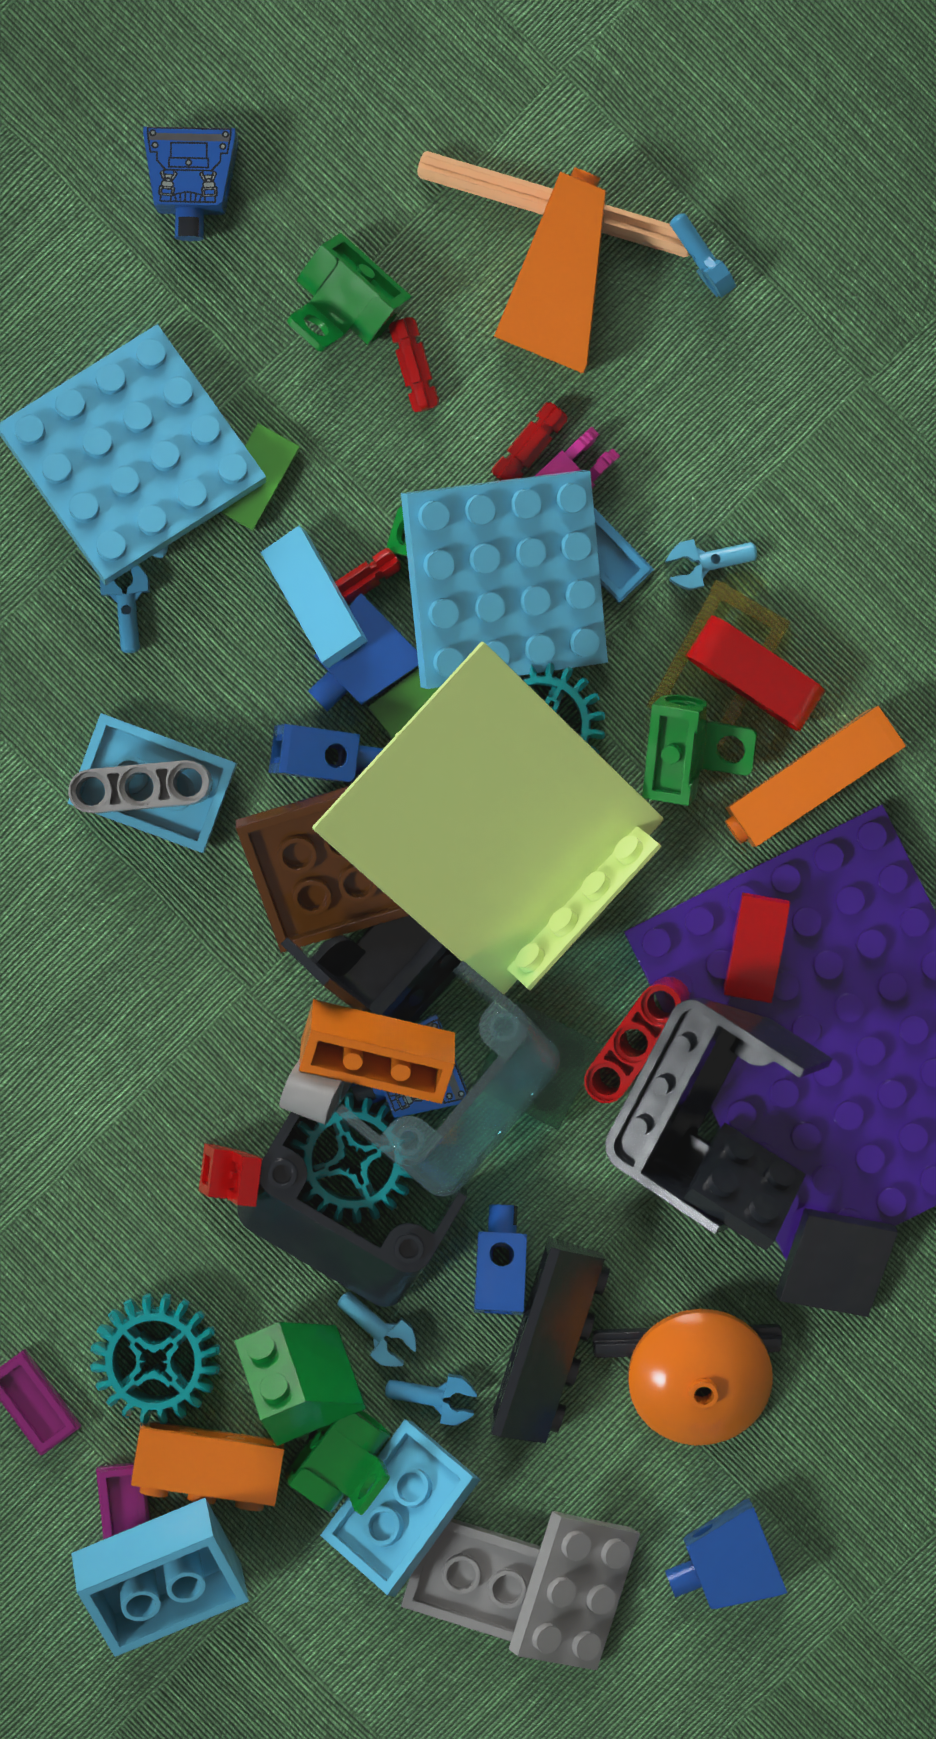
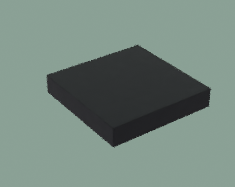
(836, 1262)

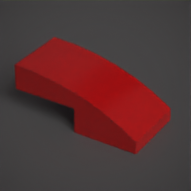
(756, 947)
(230, 1174)

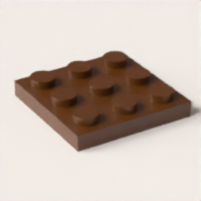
(304, 880)

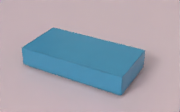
(619, 562)

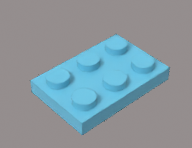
(124, 744)
(407, 1514)

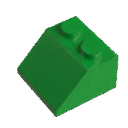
(299, 1378)

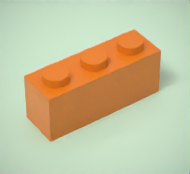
(377, 1051)
(207, 1465)

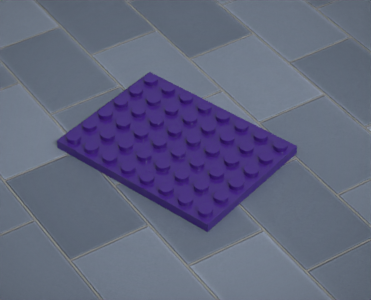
(851, 984)

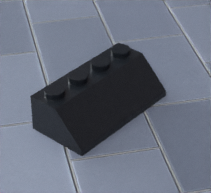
(547, 1341)

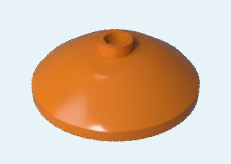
(695, 1352)

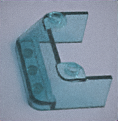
(449, 1157)

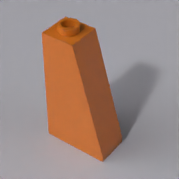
(557, 284)
(813, 777)

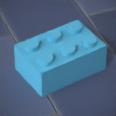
(159, 1577)

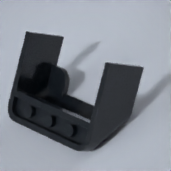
(389, 972)
(660, 1119)
(372, 1272)

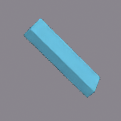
(314, 596)

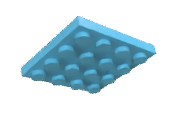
(131, 454)
(506, 570)

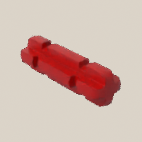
(414, 364)
(530, 442)
(367, 576)

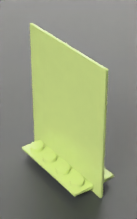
(494, 824)

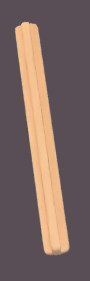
(535, 199)

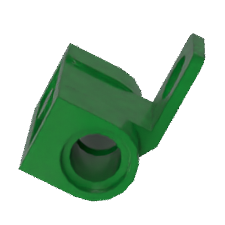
(347, 296)
(685, 744)
(341, 1462)

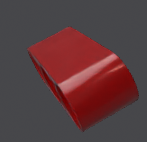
(755, 673)
(620, 1054)

